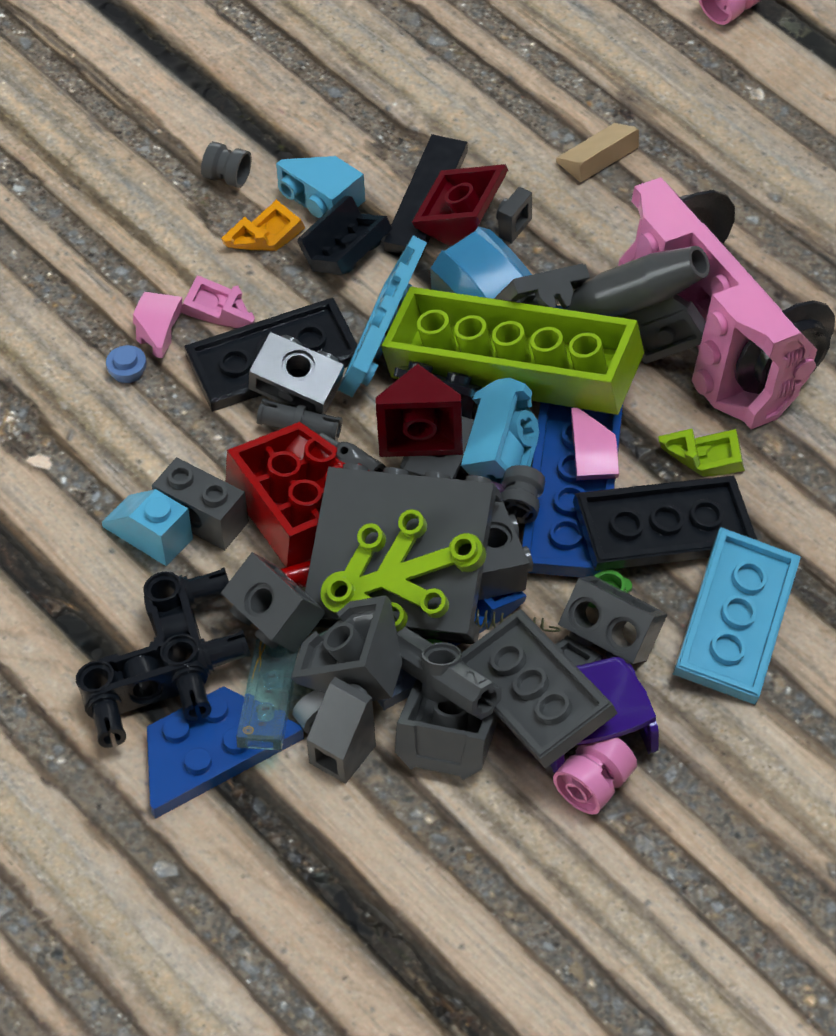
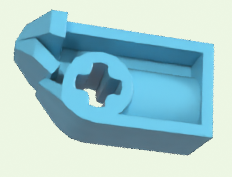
(502, 430)

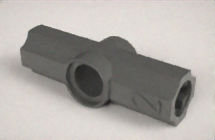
(445, 676)

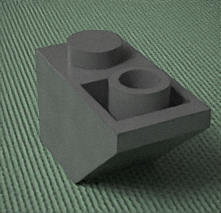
(342, 730)

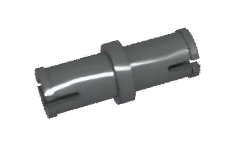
(283, 415)

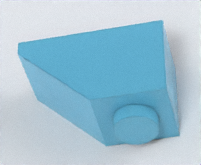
(152, 524)

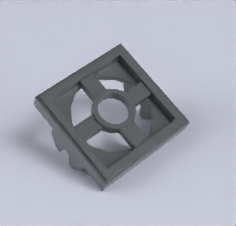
(546, 287)

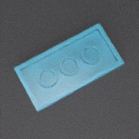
(737, 616)

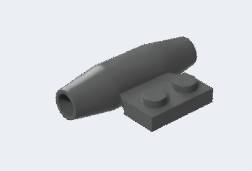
(648, 293)

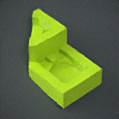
(707, 454)

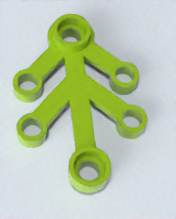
(395, 573)

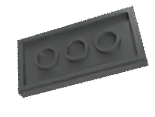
(542, 691)

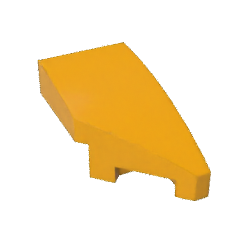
(267, 232)

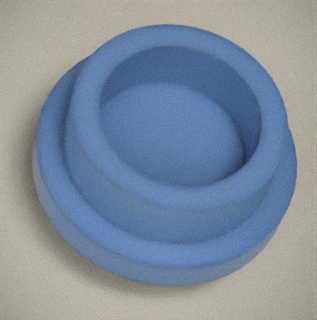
(126, 363)

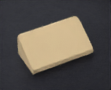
(599, 151)

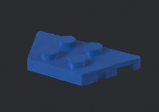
(202, 753)

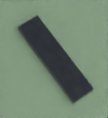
(439, 155)

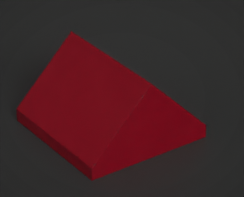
(458, 202)
(419, 417)

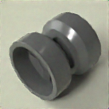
(225, 164)
(522, 489)

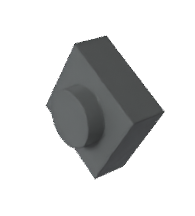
(514, 214)

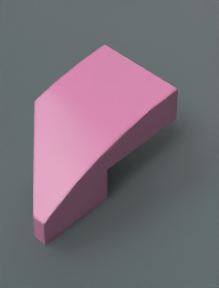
(216, 304)
(154, 320)
(593, 448)

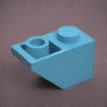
(319, 182)

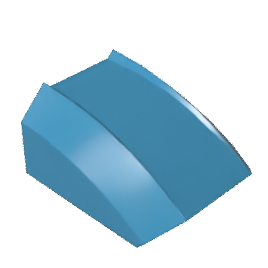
(477, 266)

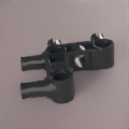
(170, 666)

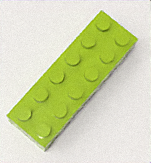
(554, 351)

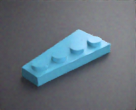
(392, 294)

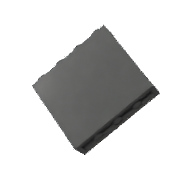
(450, 509)

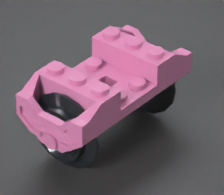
(750, 349)

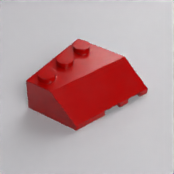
(284, 486)

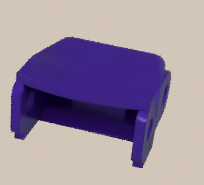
(630, 699)

